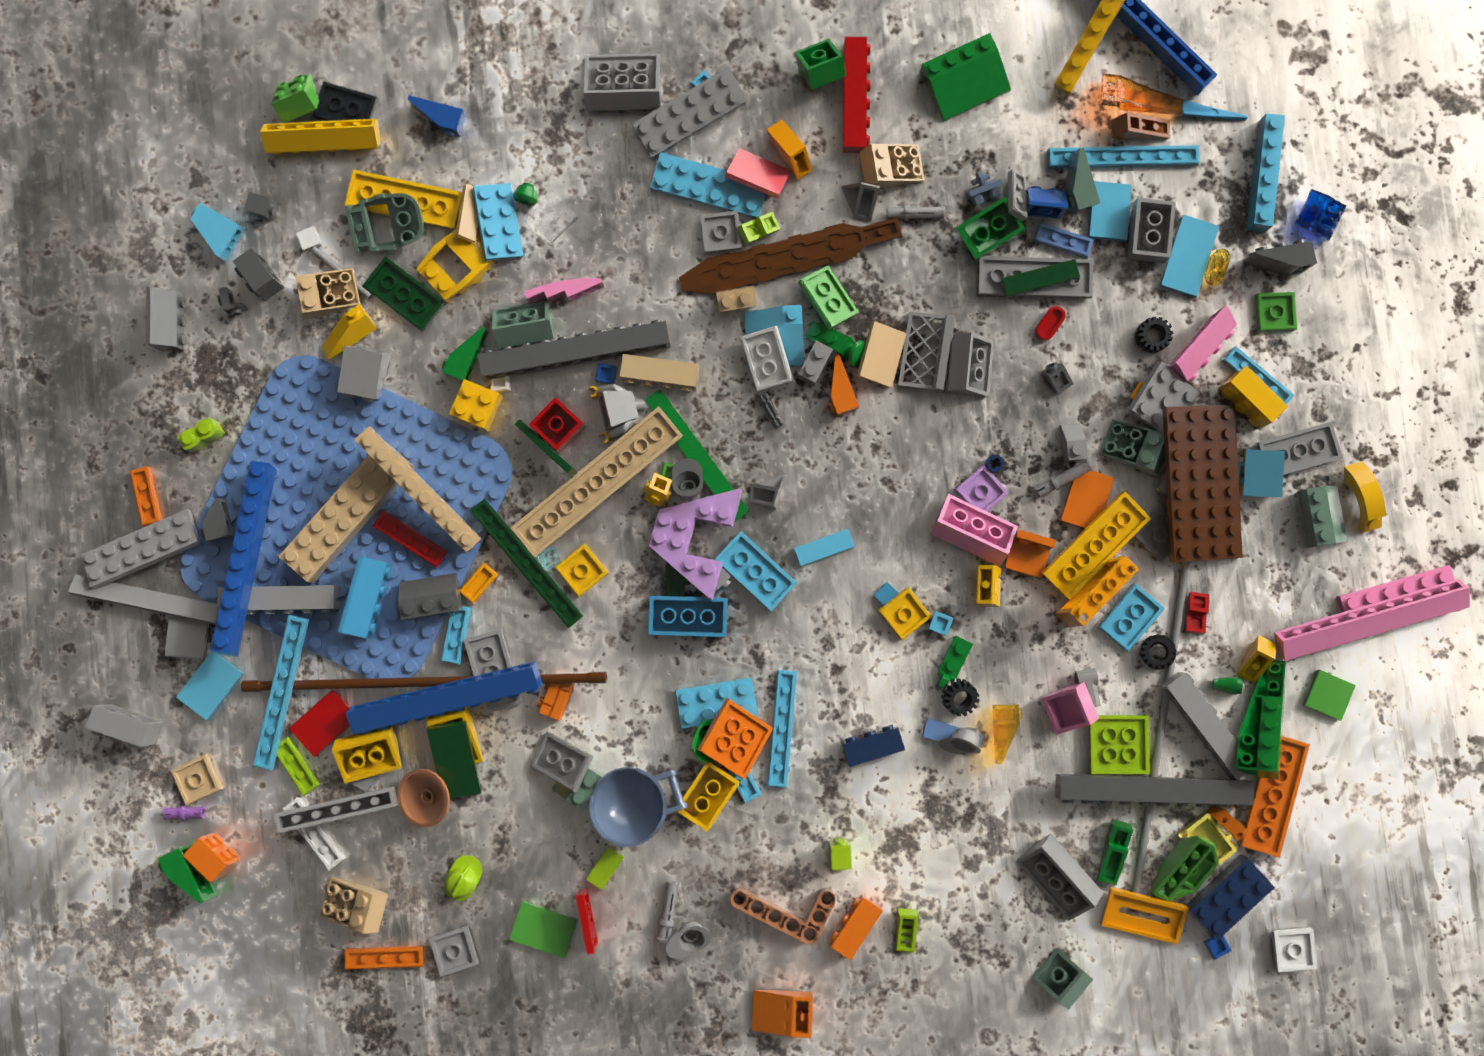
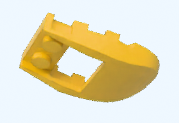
(469, 253)

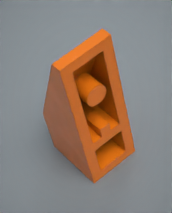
(842, 394)

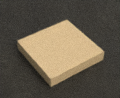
(196, 779)

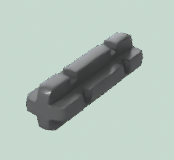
(770, 410)

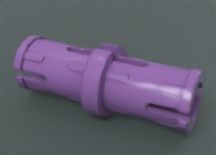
(184, 813)

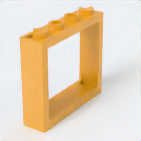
(1097, 591)

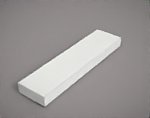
(318, 839)

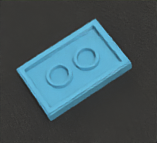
(1111, 216)
(1131, 617)
(210, 685)

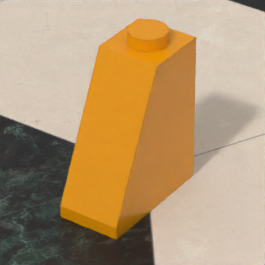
(790, 149)

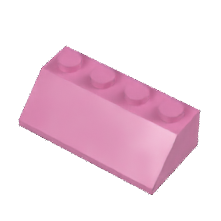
(1203, 344)
(974, 530)

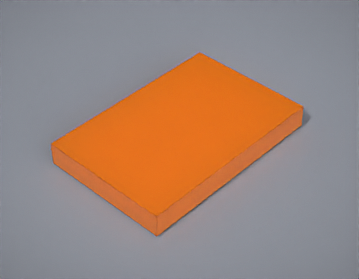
(1086, 498)

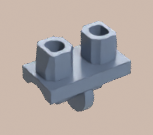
(991, 187)

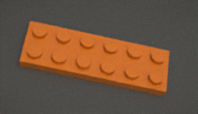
(1275, 800)

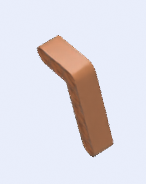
(785, 916)

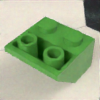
(295, 98)

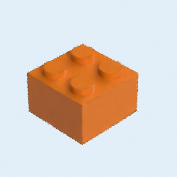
(212, 857)

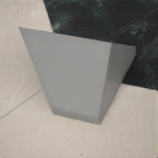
(861, 199)
(767, 492)

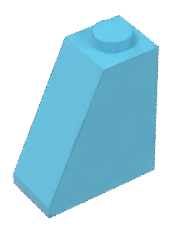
(217, 230)

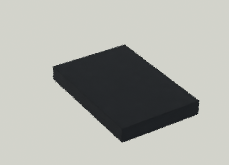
(343, 104)

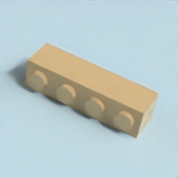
(659, 372)

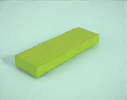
(297, 766)

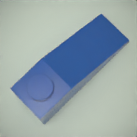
(444, 117)

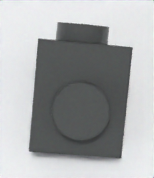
(227, 302)

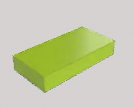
(605, 868)

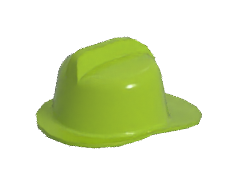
(463, 878)

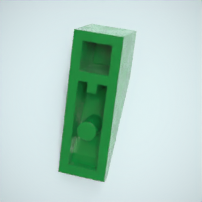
(463, 359)

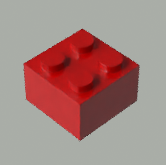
(557, 425)

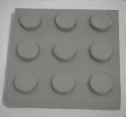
(1161, 390)

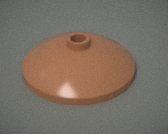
(416, 801)

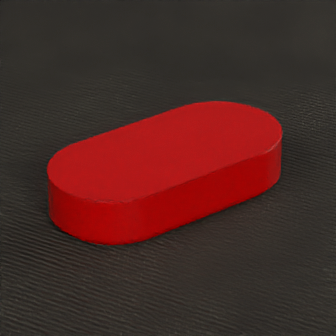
(1050, 323)

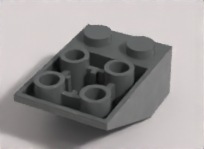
(1284, 258)

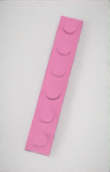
(1395, 588)

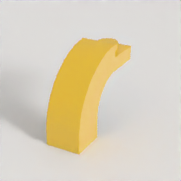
(1368, 494)

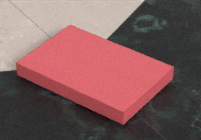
(758, 173)

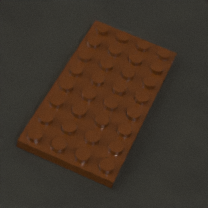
(1202, 482)

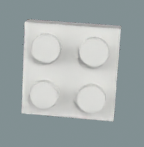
(1294, 949)

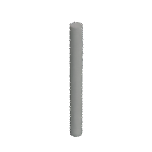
(332, 265)

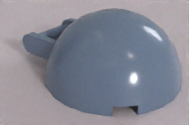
(632, 805)

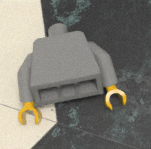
(617, 409)

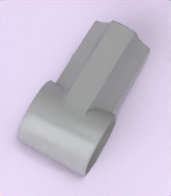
(1091, 681)

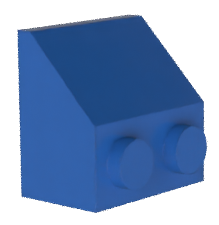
(1046, 203)

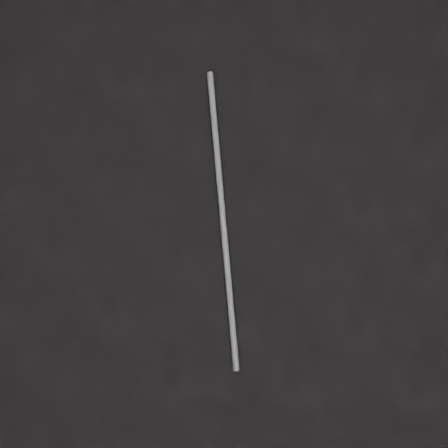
(1161, 728)

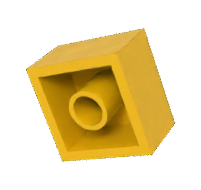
(476, 405)

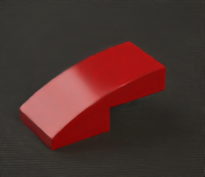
(1196, 613)

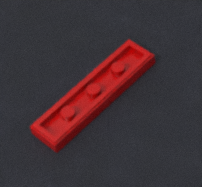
(410, 539)

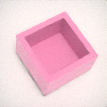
(1070, 708)

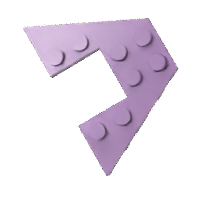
(674, 532)

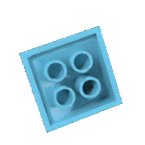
(789, 324)

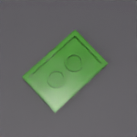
(828, 297)
(543, 929)

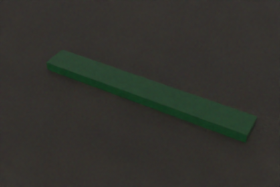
(526, 563)

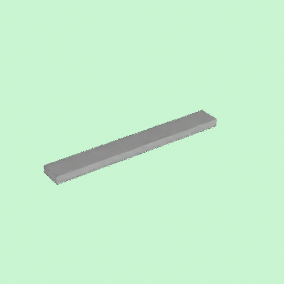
(146, 600)

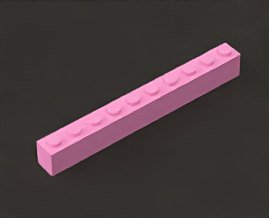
(1372, 619)

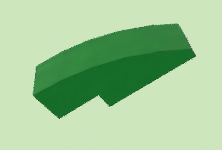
(1114, 851)

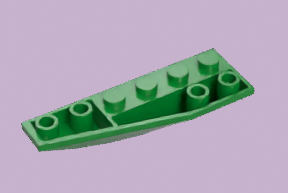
(1263, 725)

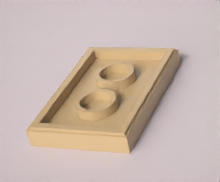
(881, 354)

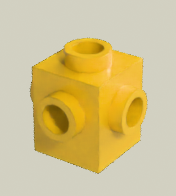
(657, 489)

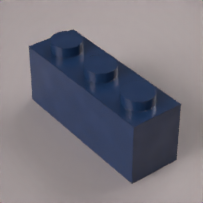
(873, 745)

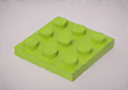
(1119, 745)

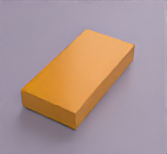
(478, 583)

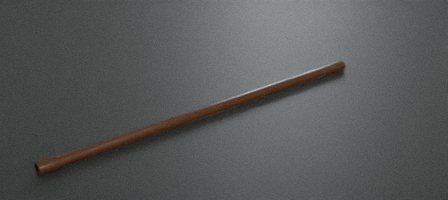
(258, 685)

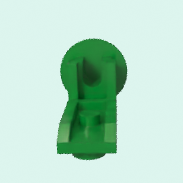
(838, 342)

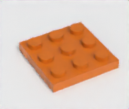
(735, 738)

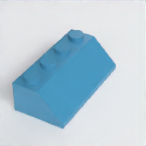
(365, 597)

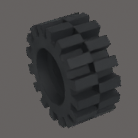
(1146, 343)
(1161, 640)
(967, 704)

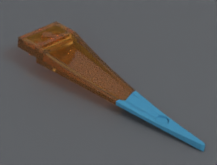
(1136, 97)

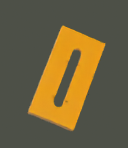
(1166, 932)

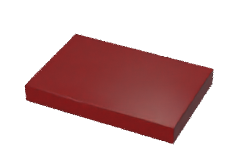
(322, 723)
(587, 920)

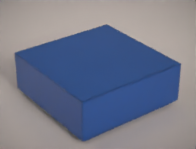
(606, 373)
(1217, 948)

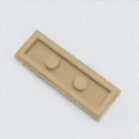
(467, 216)

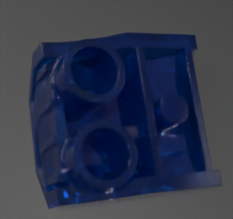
(1320, 214)

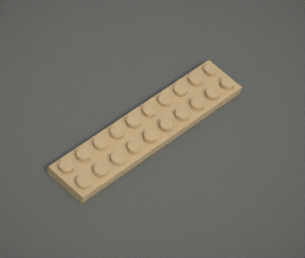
(596, 482)

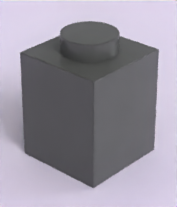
(260, 206)

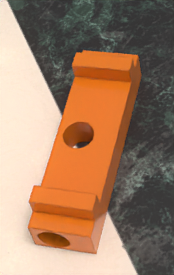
(1227, 822)

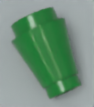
(1229, 685)

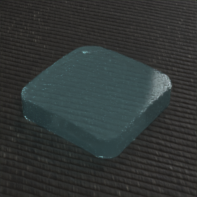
(550, 557)

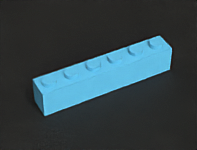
(1265, 172)

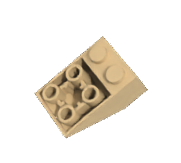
(891, 164)
(327, 292)
(354, 905)

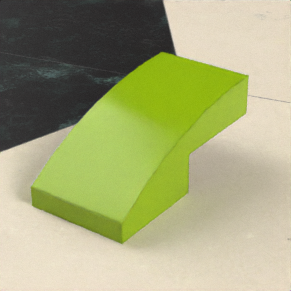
(758, 228)

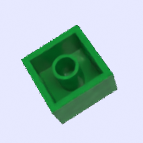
(820, 63)

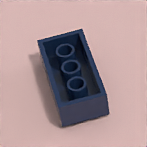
(1229, 897)

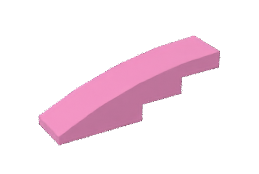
(572, 288)

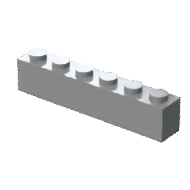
(290, 599)
(1204, 721)
(336, 809)

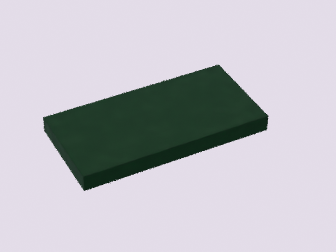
(404, 294)
(454, 758)

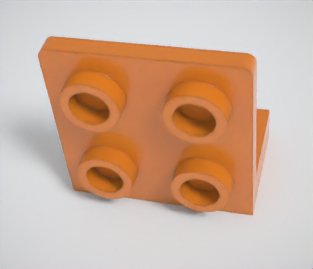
(1029, 553)

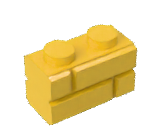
(988, 586)

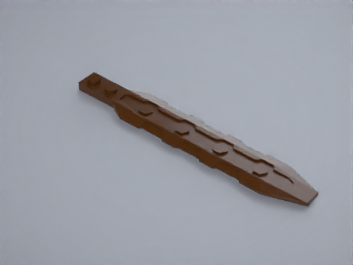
(787, 256)

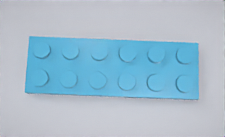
(705, 186)

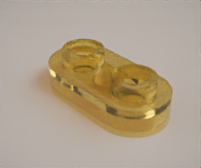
(1217, 264)

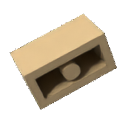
(736, 298)

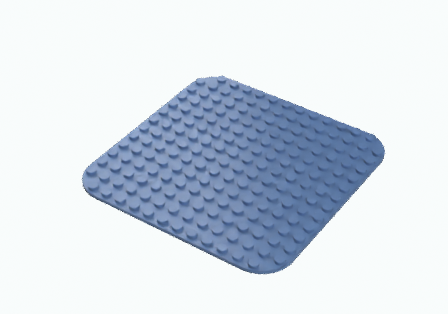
(310, 440)

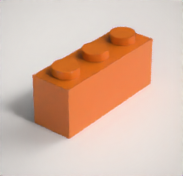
(855, 926)

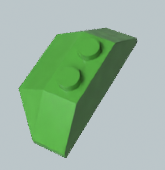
(1185, 868)

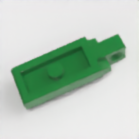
(953, 661)

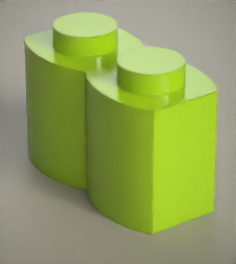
(204, 432)

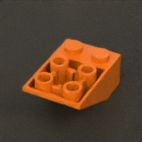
(783, 1012)

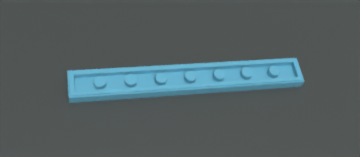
(1129, 156)
(280, 692)

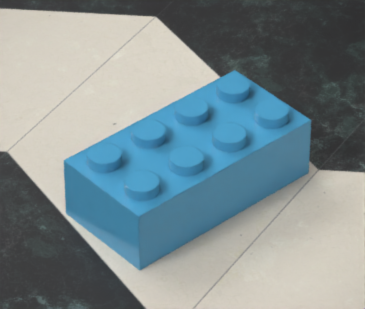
(688, 616)

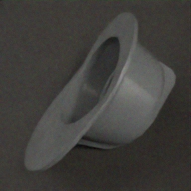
(687, 478)

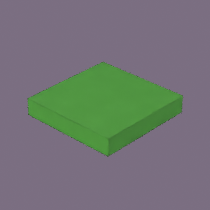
(1276, 311)
(1329, 695)

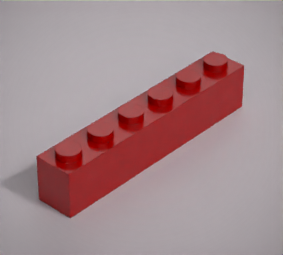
(855, 94)

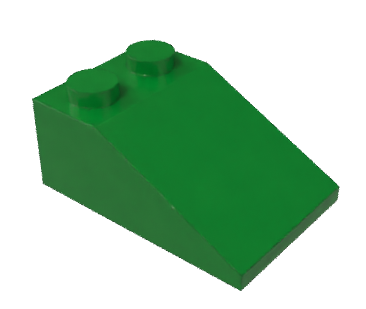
(990, 229)
(185, 875)

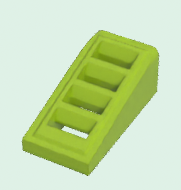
(906, 917)

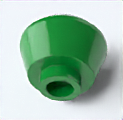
(526, 194)

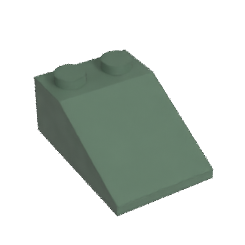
(1080, 183)

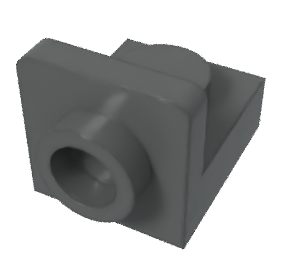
(1057, 377)

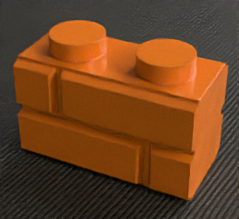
(555, 700)

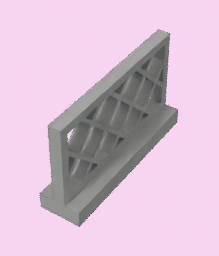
(943, 351)

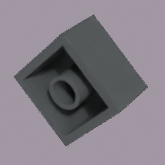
(257, 274)

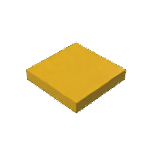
(581, 570)
(904, 613)

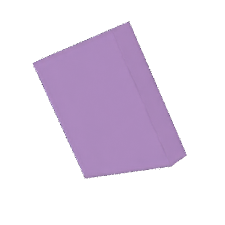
(982, 489)

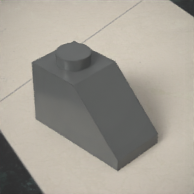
(217, 522)

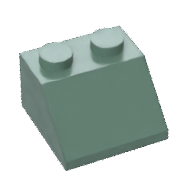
(582, 797)
(1062, 978)

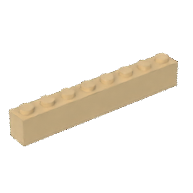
(417, 488)

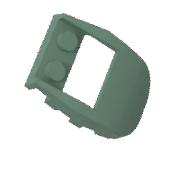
(404, 217)

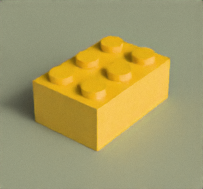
(1253, 397)

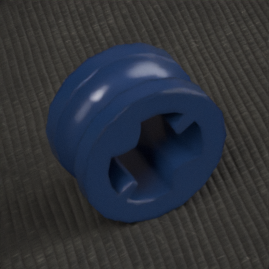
(991, 458)

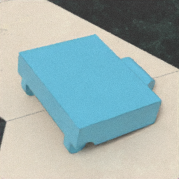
(1262, 473)

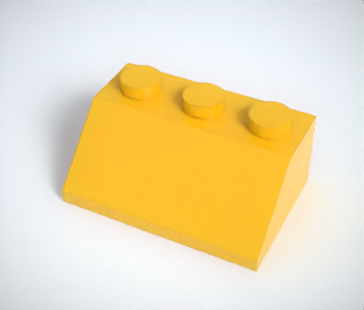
(367, 754)
(708, 795)

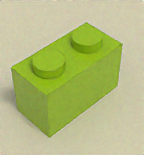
(840, 854)

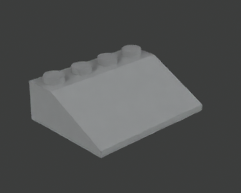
(622, 82)

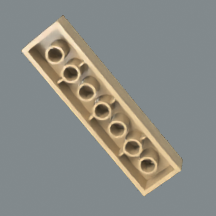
(340, 519)

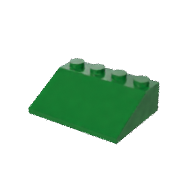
(965, 77)

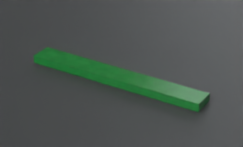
(694, 450)

